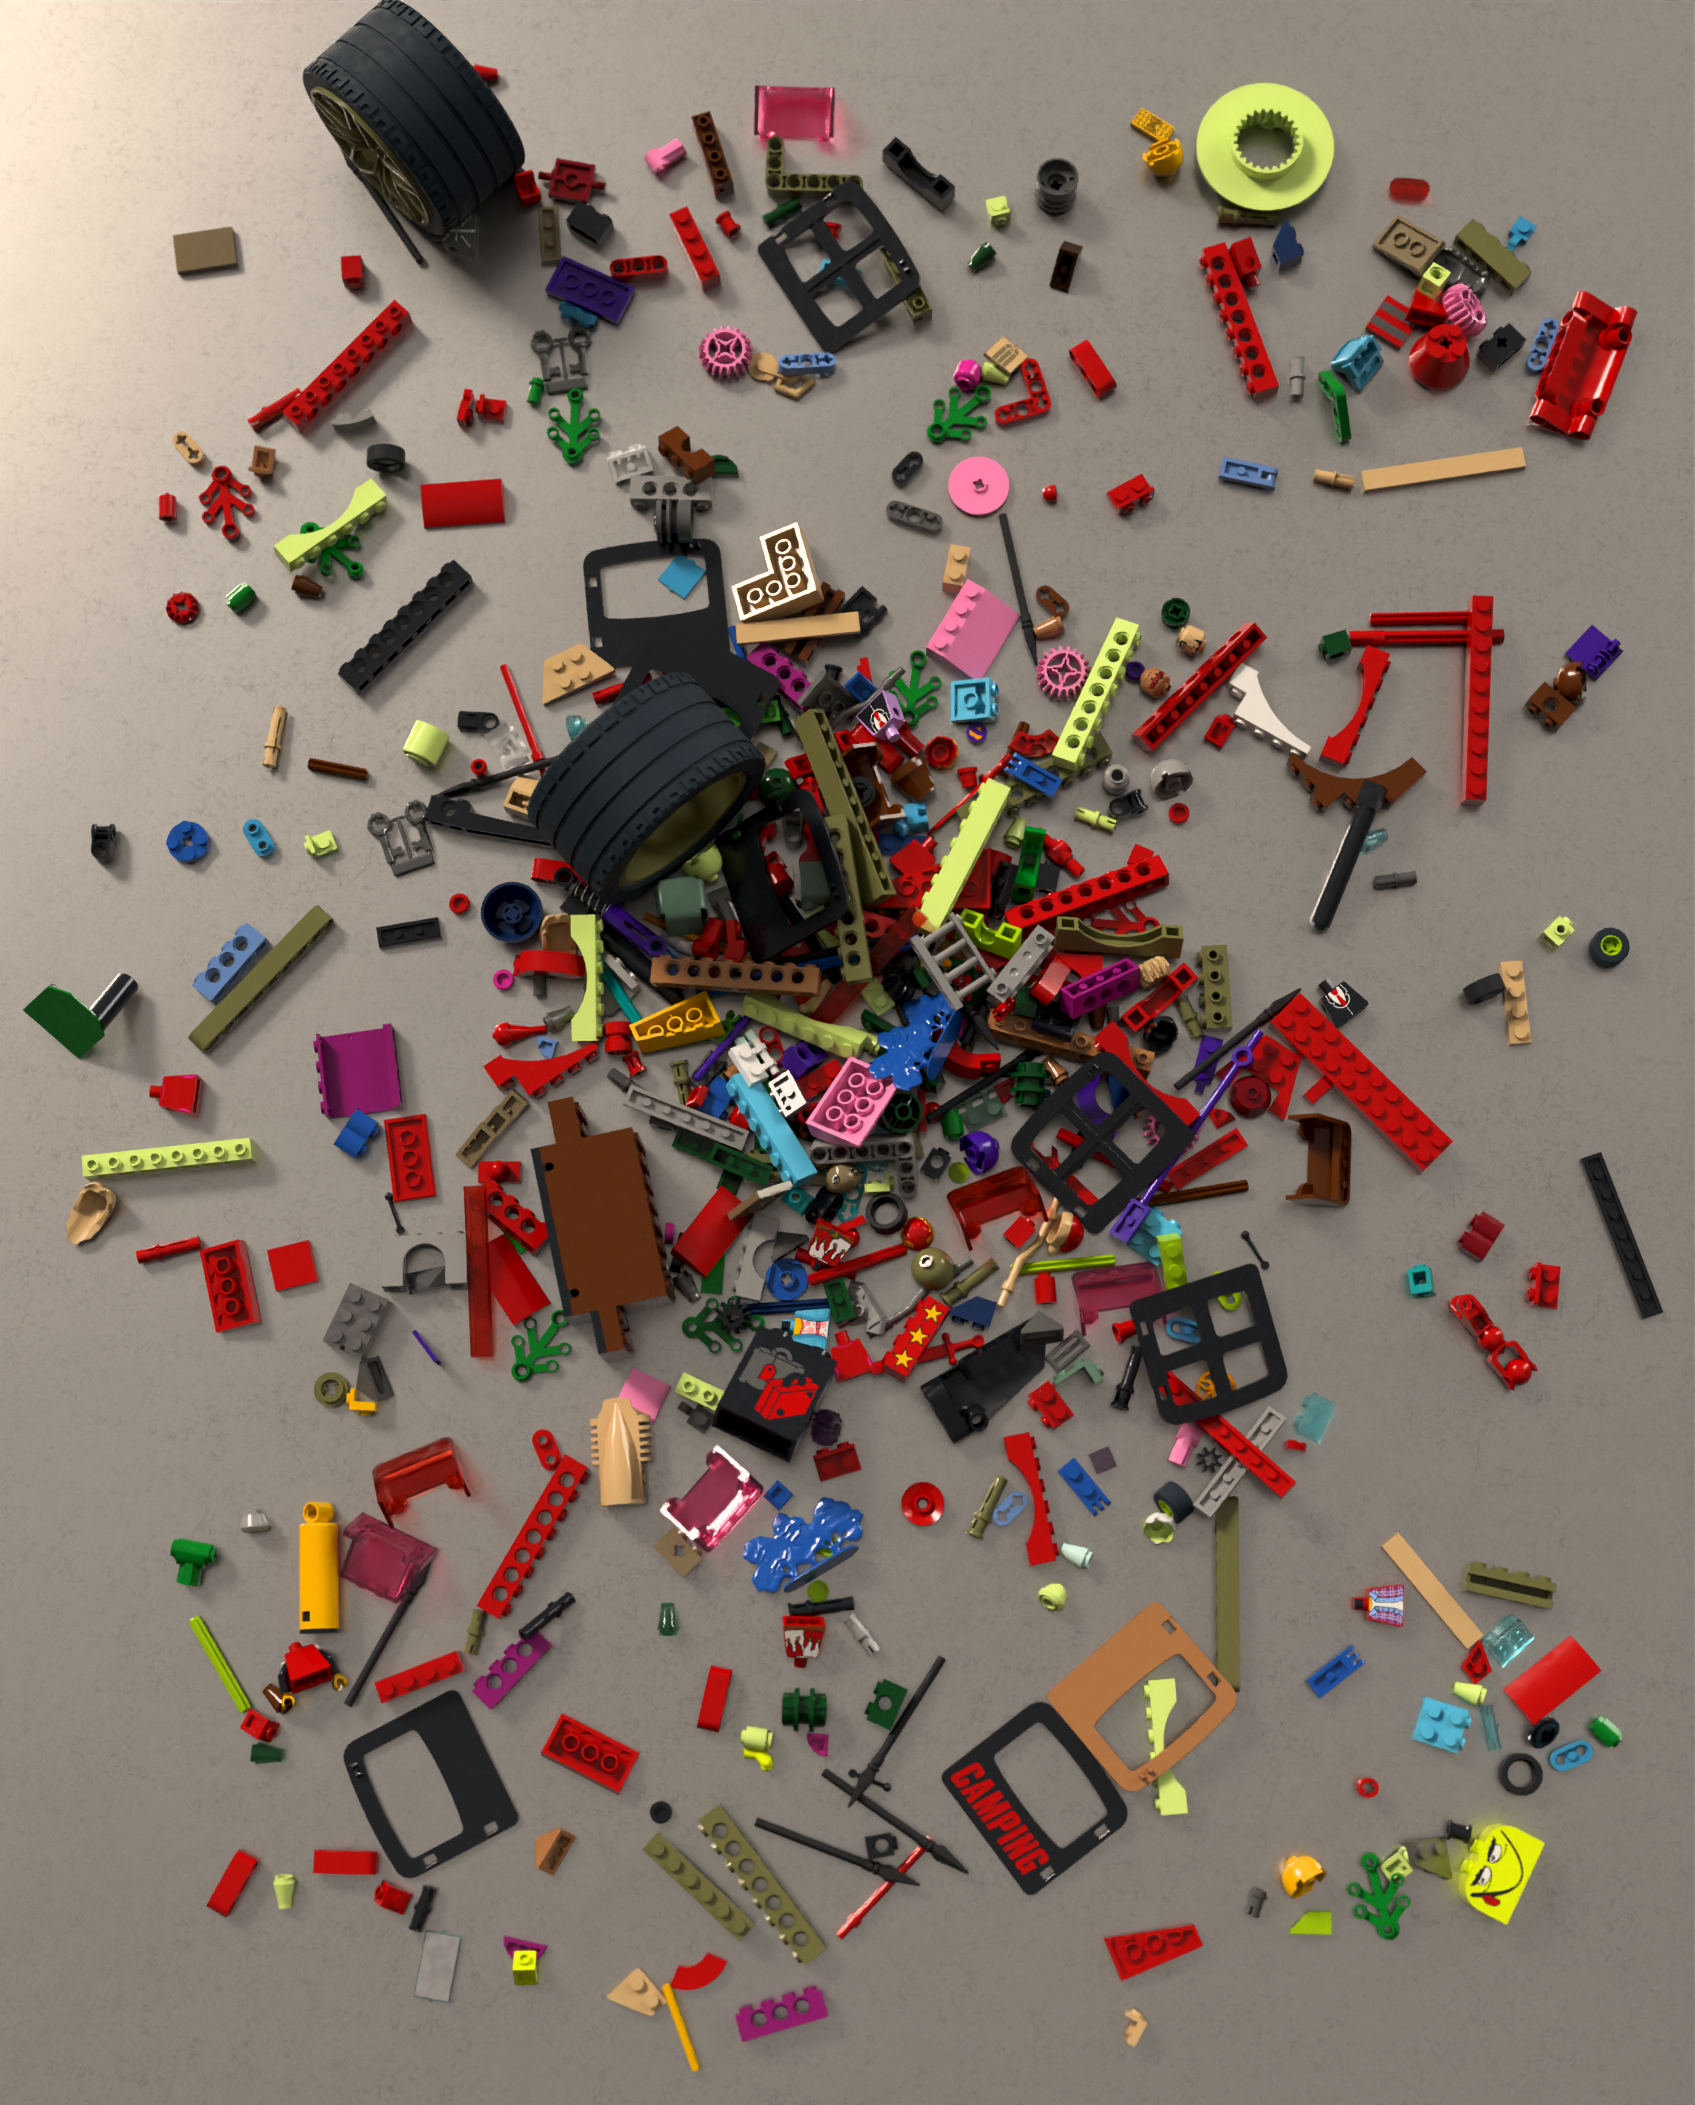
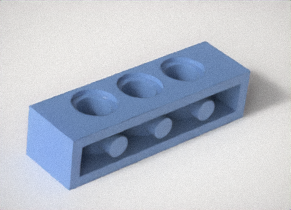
(231, 974)

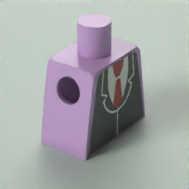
(883, 717)

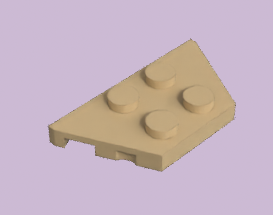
(571, 672)

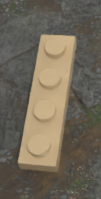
(1515, 1003)

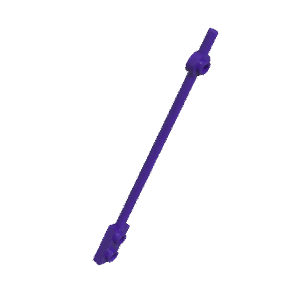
(1137, 1211)

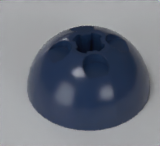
(510, 901)

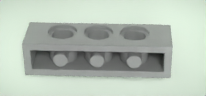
(663, 484)

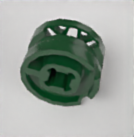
(1175, 613)

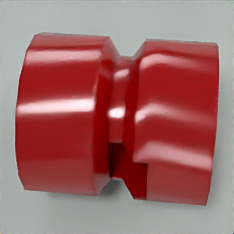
(618, 1038)

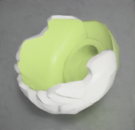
(1160, 1528)

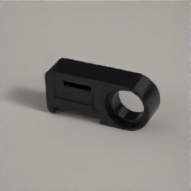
(475, 721)

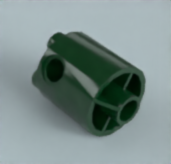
(909, 1106)

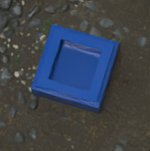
(778, 1495)

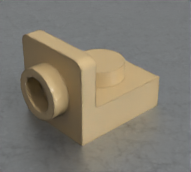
(1134, 2031)

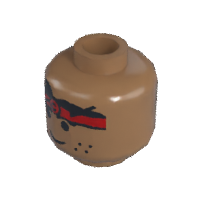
(1155, 682)

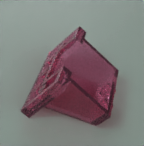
(383, 1557)

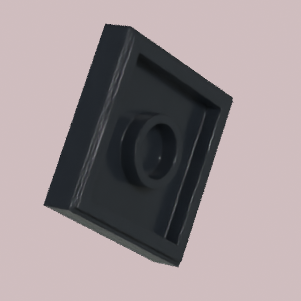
(1055, 1022)

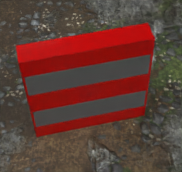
(1390, 323)

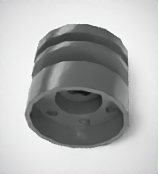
(1056, 185)
(674, 521)

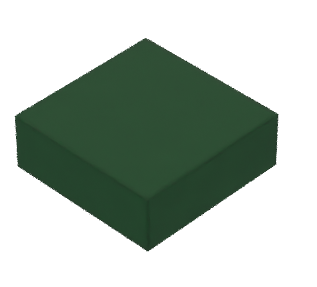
(730, 1181)

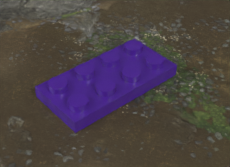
(590, 290)

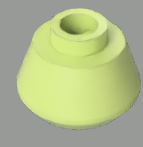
(1053, 1597)

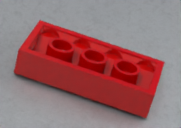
(462, 503)
(710, 1233)
(513, 1282)
(230, 1286)
(1552, 1680)
(589, 1754)

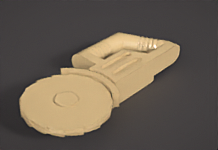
(765, 368)

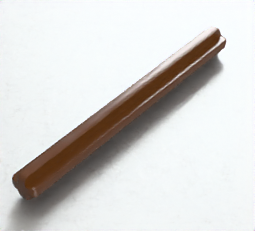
(1197, 1193)

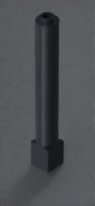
(1368, 804)
(624, 950)

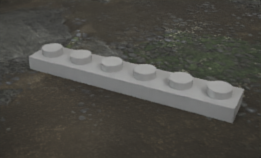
(686, 1118)
(1232, 1470)

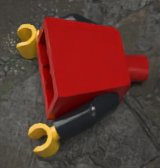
(305, 1669)

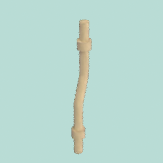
(1009, 1285)

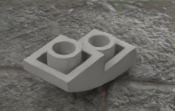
(345, 423)

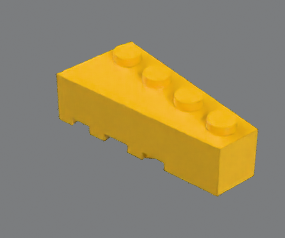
(678, 1025)

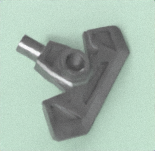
(865, 1309)

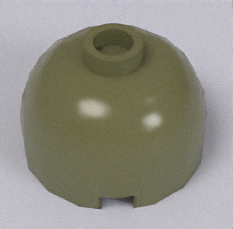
(932, 1269)

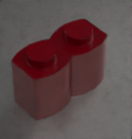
(1481, 1236)

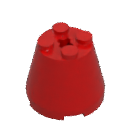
(1440, 358)

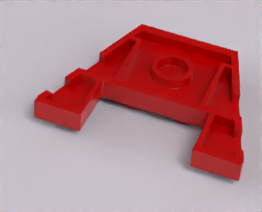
(1276, 1067)

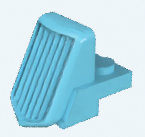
(1358, 360)

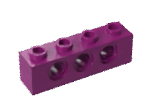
(766, 654)
(1099, 988)
(492, 1697)
(750, 2030)

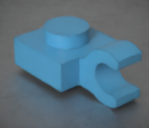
(1520, 232)

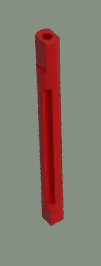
(1417, 637)

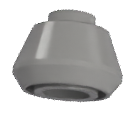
(254, 1522)

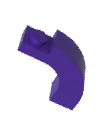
(1087, 1103)

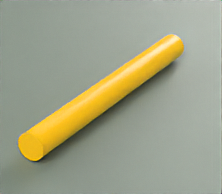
(679, 2023)

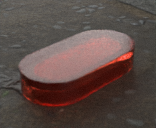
(1409, 189)

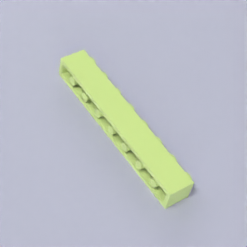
(963, 854)

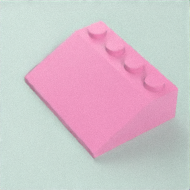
(972, 631)
(851, 1105)

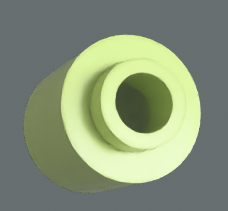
(756, 1738)

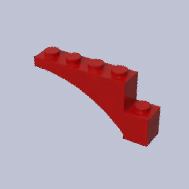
(539, 1075)

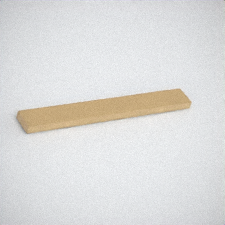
(1443, 469)

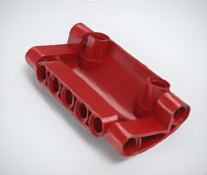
(1582, 366)

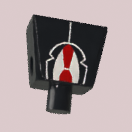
(1340, 1002)

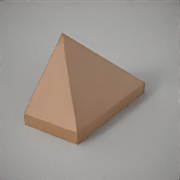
(552, 1849)

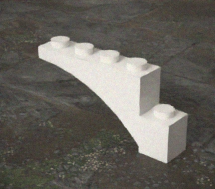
(1257, 714)

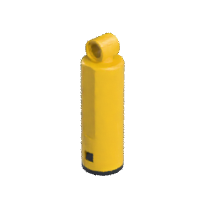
(318, 1571)

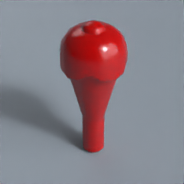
(507, 1033)

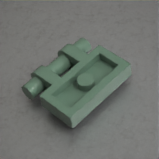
(983, 1114)

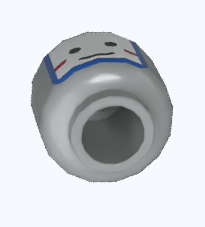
(1116, 772)

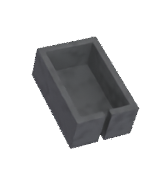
(357, 1321)

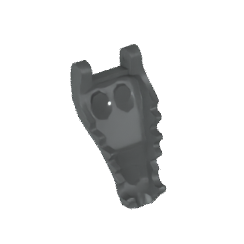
(1461, 270)

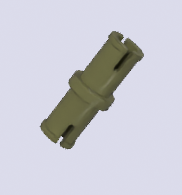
(1189, 1017)
(475, 1631)

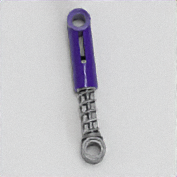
(612, 914)

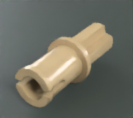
(1334, 478)

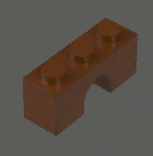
(676, 448)

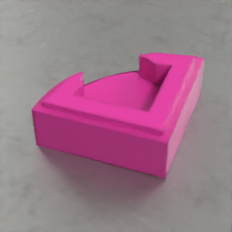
(818, 1743)

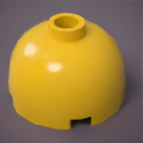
(1164, 157)
(1301, 1875)

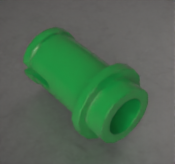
(536, 386)

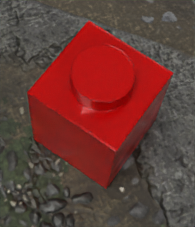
(352, 271)
(1020, 1232)

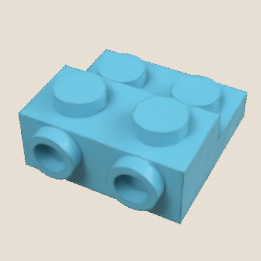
(974, 700)
(1145, 1240)
(1441, 1725)

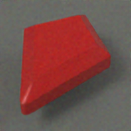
(1476, 1663)

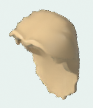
(556, 935)
(90, 1212)

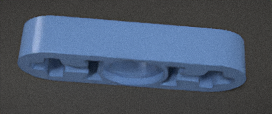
(1549, 340)
(800, 369)

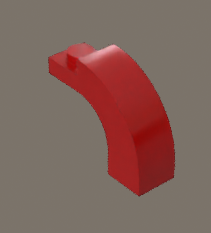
(800, 766)
(736, 948)
(549, 963)
(968, 1064)

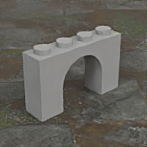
(398, 1249)

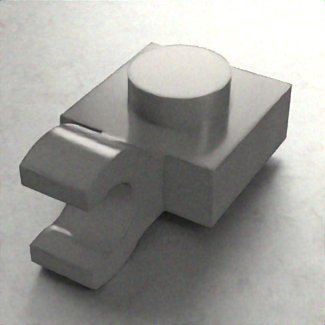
(698, 1417)

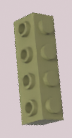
(1215, 987)

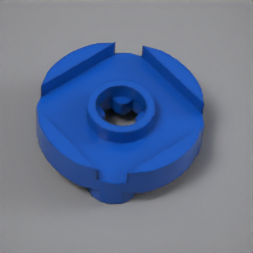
(185, 831)
(780, 1269)

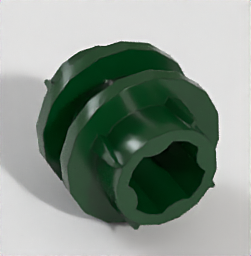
(1030, 1085)
(804, 1709)

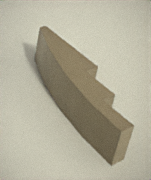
(492, 1128)

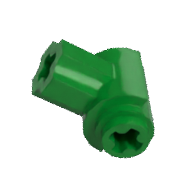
(192, 1558)

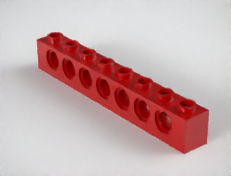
(1219, 256)
(347, 366)
(1198, 686)
(1098, 899)
(500, 1580)

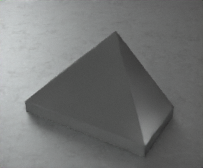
(786, 1244)
(426, 1280)
(1041, 1330)
(373, 1379)

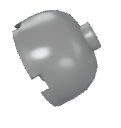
(1170, 777)

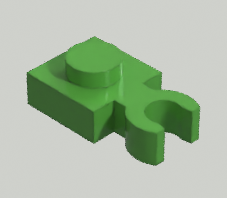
(728, 1024)

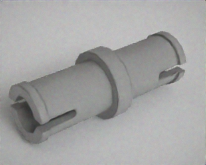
(1297, 376)
(861, 1634)

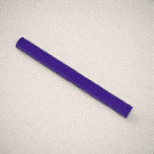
(721, 1048)

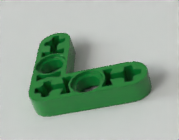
(1337, 395)

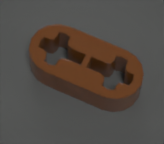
(1049, 605)

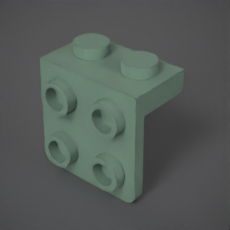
(1092, 1371)

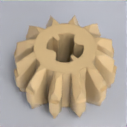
(1154, 972)

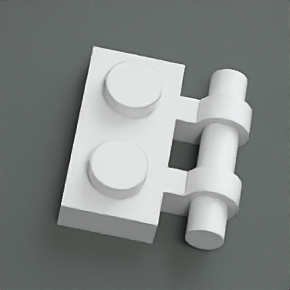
(748, 1063)

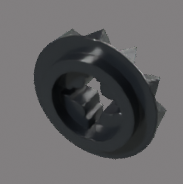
(865, 784)
(1544, 1732)

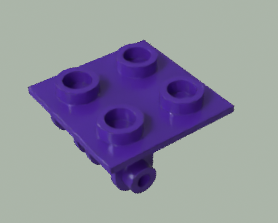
(1595, 651)

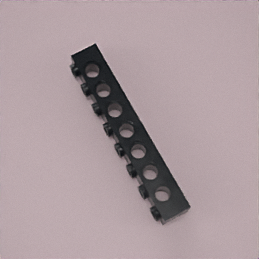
(404, 637)

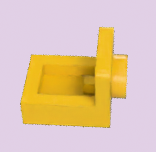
(363, 1408)

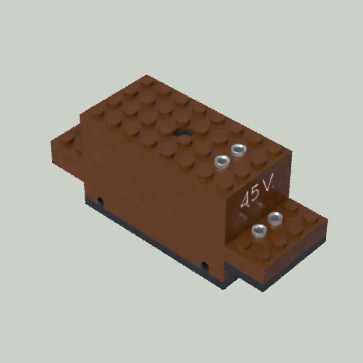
(601, 1227)

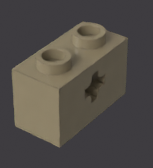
(667, 1546)

